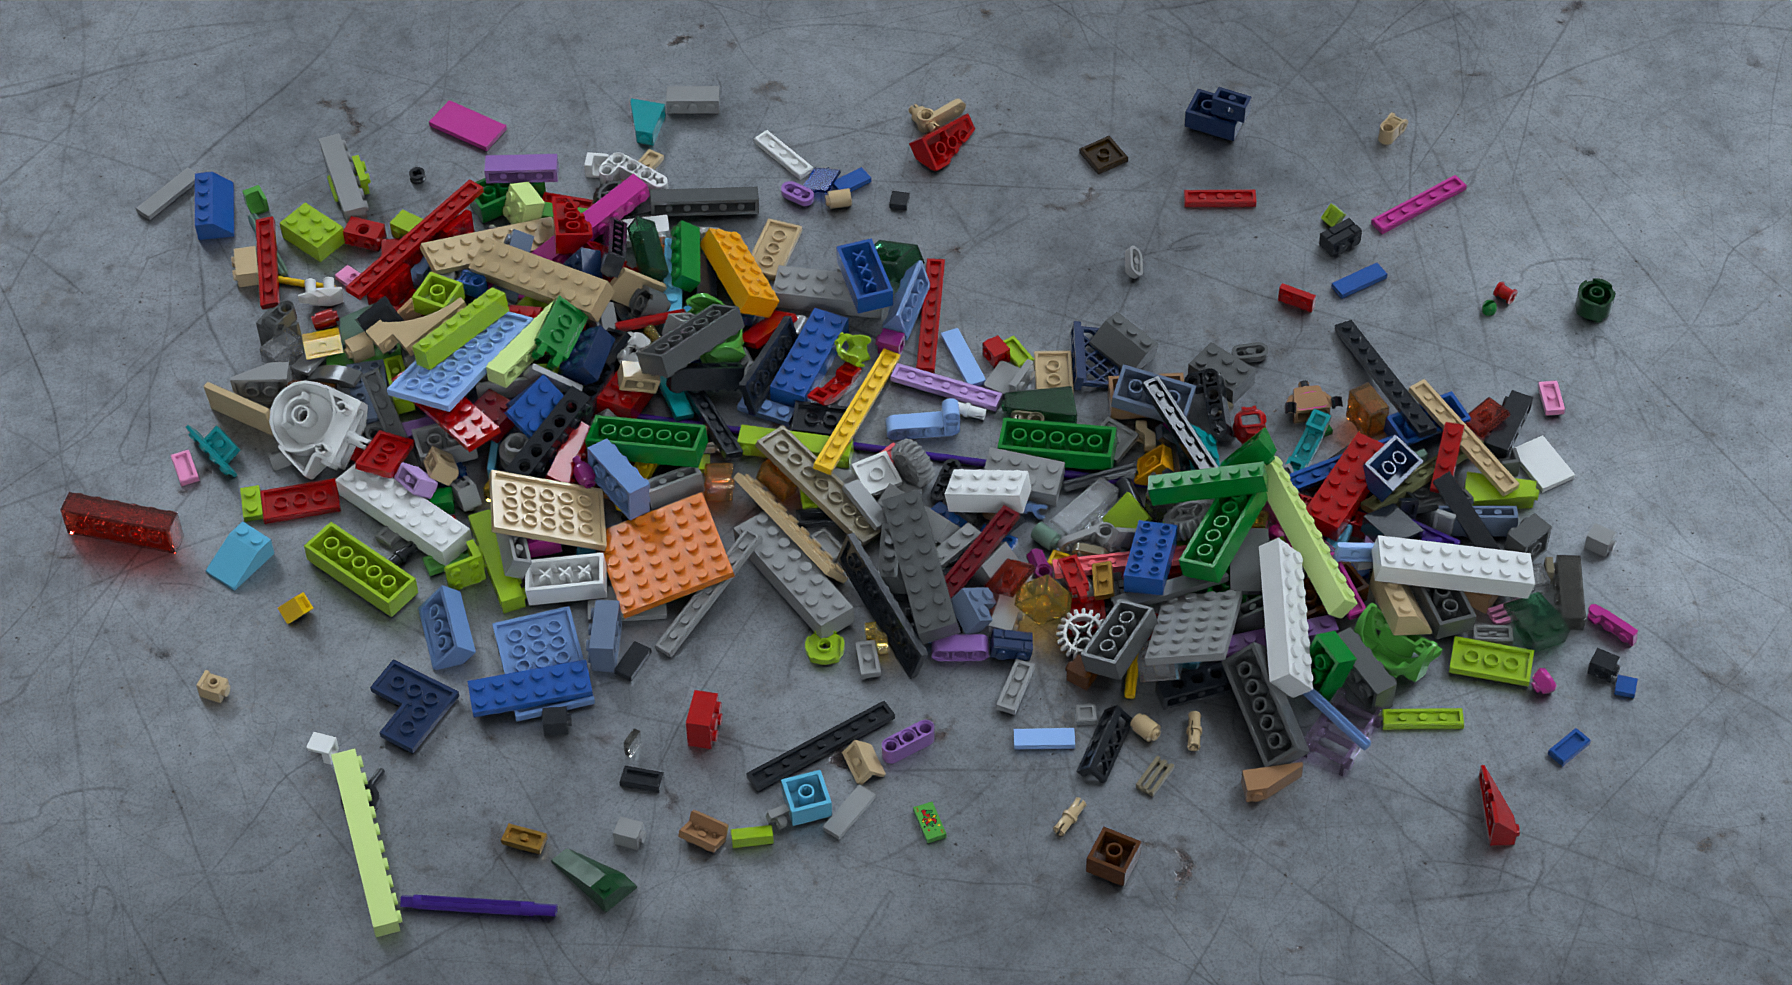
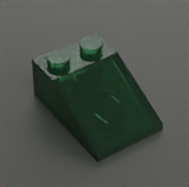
(897, 257)
(1537, 622)

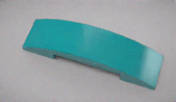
(1310, 440)

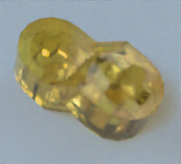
(880, 638)

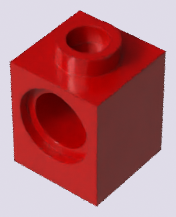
(995, 350)

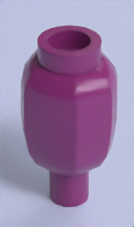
(583, 473)

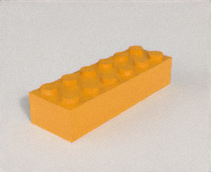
(739, 272)

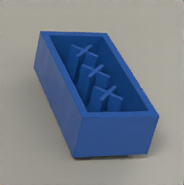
(864, 276)
(1150, 558)

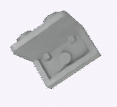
(1009, 377)

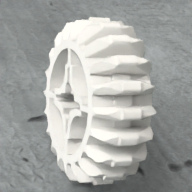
(1076, 629)

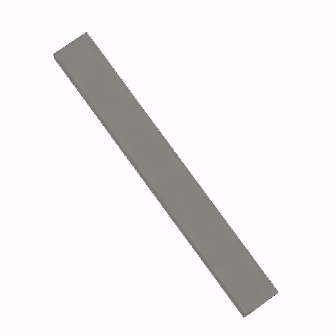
(704, 598)

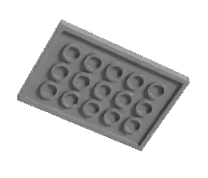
(1194, 628)

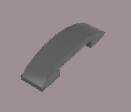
(343, 375)

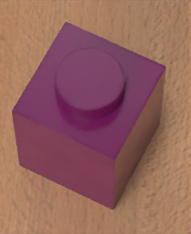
(890, 340)

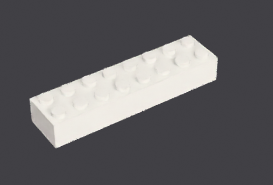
(405, 514)
(1452, 567)
(1285, 618)

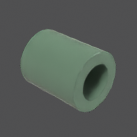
(1045, 536)

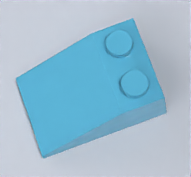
(240, 556)

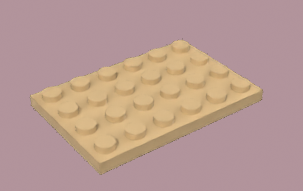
(547, 510)

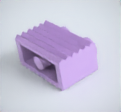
(416, 480)

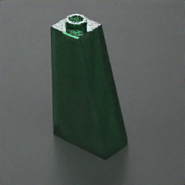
(1054, 403)

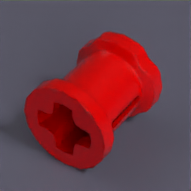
(1505, 292)

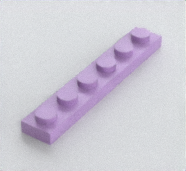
(946, 387)

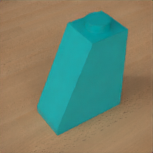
(647, 120)

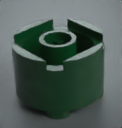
(1595, 299)

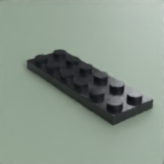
(757, 381)

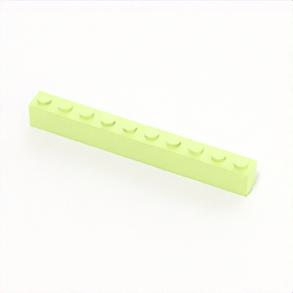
(1308, 540)
(366, 844)

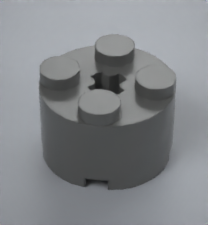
(648, 302)

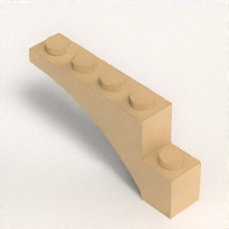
(408, 333)

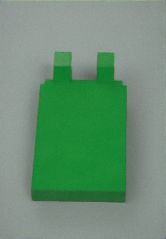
(559, 332)

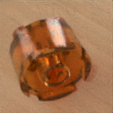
(718, 482)

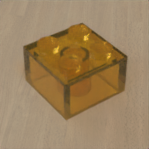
(1043, 600)

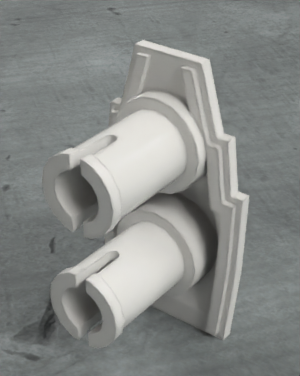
(324, 296)

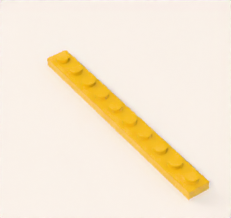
(856, 412)

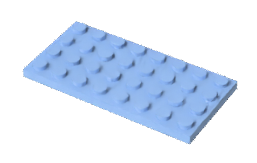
(461, 371)

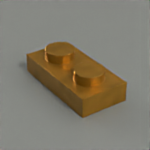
(1103, 580)
(524, 838)

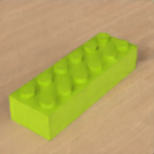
(361, 569)

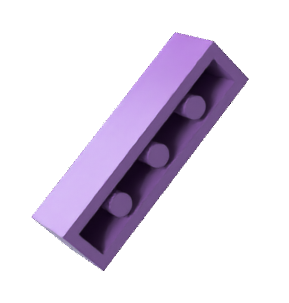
(521, 168)

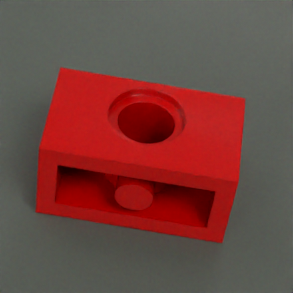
(364, 233)

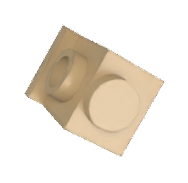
(213, 687)

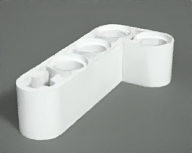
(622, 166)

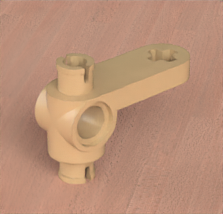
(929, 120)

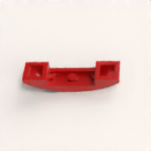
(837, 386)

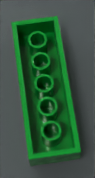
(651, 440)
(1071, 443)
(1220, 536)

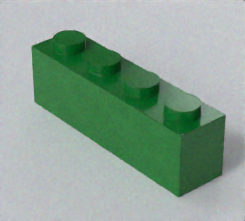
(685, 256)

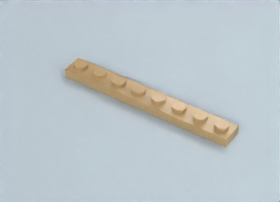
(1470, 444)

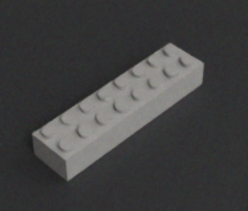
(797, 578)

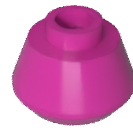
(1543, 681)

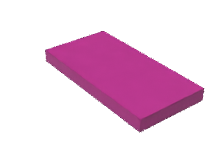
(467, 125)

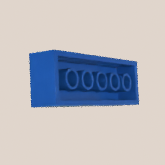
(808, 358)

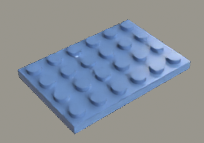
(536, 643)

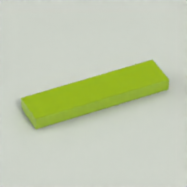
(1423, 718)

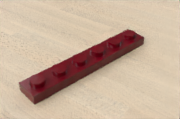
(981, 549)

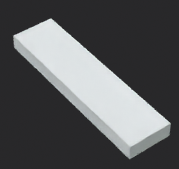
(783, 154)

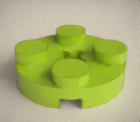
(824, 656)

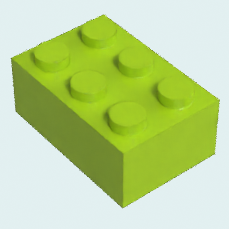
(312, 232)

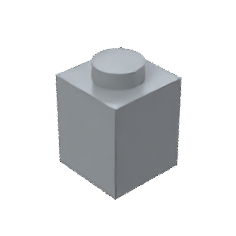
(1600, 540)
(629, 833)

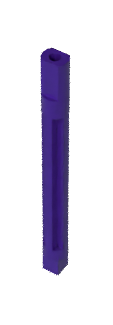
(478, 905)

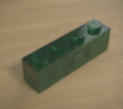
(647, 248)

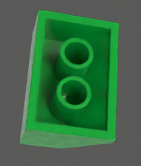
(1256, 449)

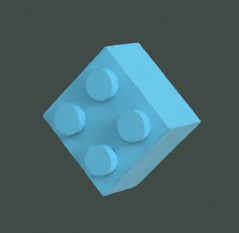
(806, 797)

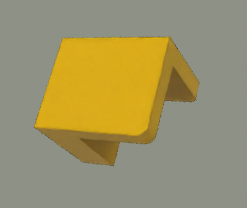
(295, 608)

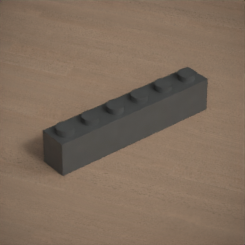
(704, 201)

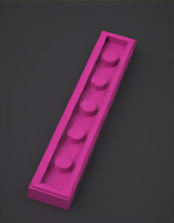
(1418, 204)

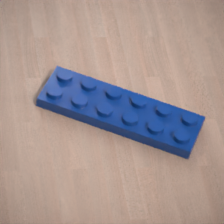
(529, 688)

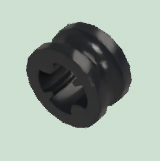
(417, 175)

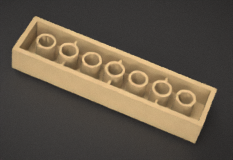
(541, 278)

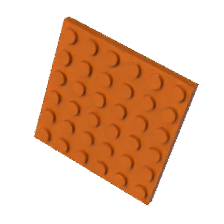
(665, 555)

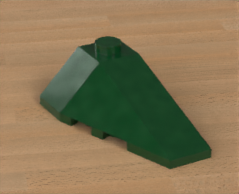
(595, 879)

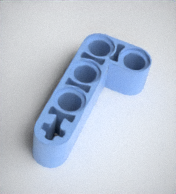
(925, 424)

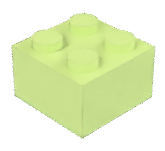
(522, 203)

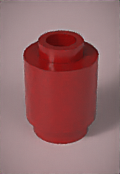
(325, 319)

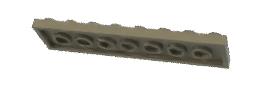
(823, 489)

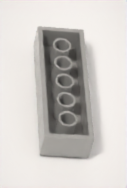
(815, 288)

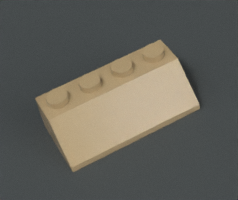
(1399, 608)

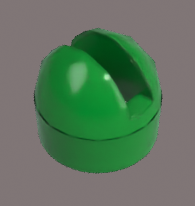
(1489, 307)

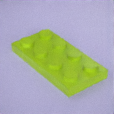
(1491, 661)

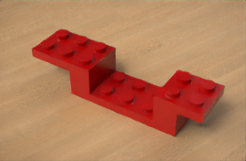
(400, 282)

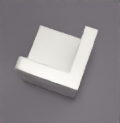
(593, 162)
(324, 745)

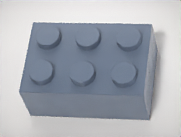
(605, 635)

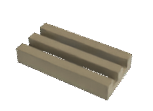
(1162, 764)

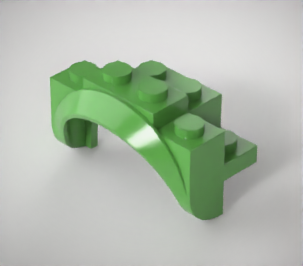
(728, 351)
(1398, 653)

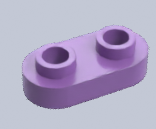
(799, 193)

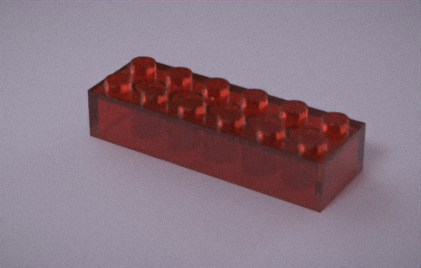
(122, 522)

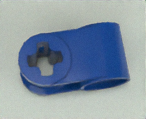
(473, 283)

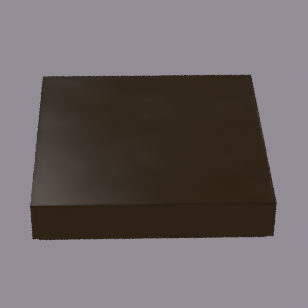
(1103, 155)

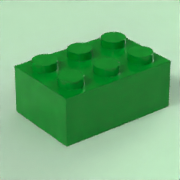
(1330, 663)

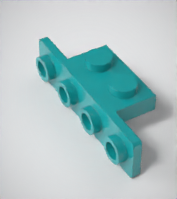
(219, 447)

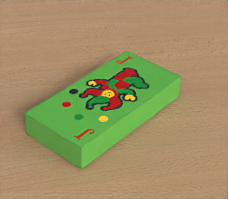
(929, 822)

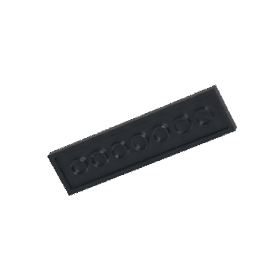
(882, 605)

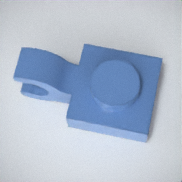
(1032, 506)

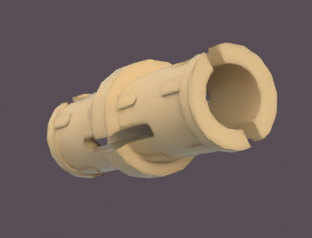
(1194, 730)
(1069, 816)

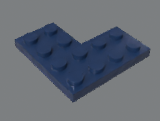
(421, 704)

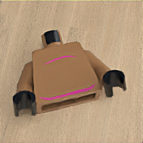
(1307, 398)

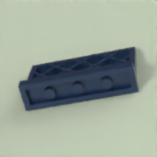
(1079, 360)

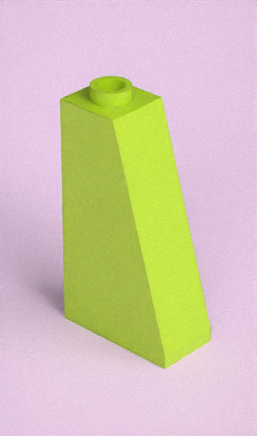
(1487, 495)

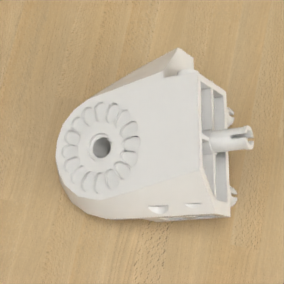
(327, 433)

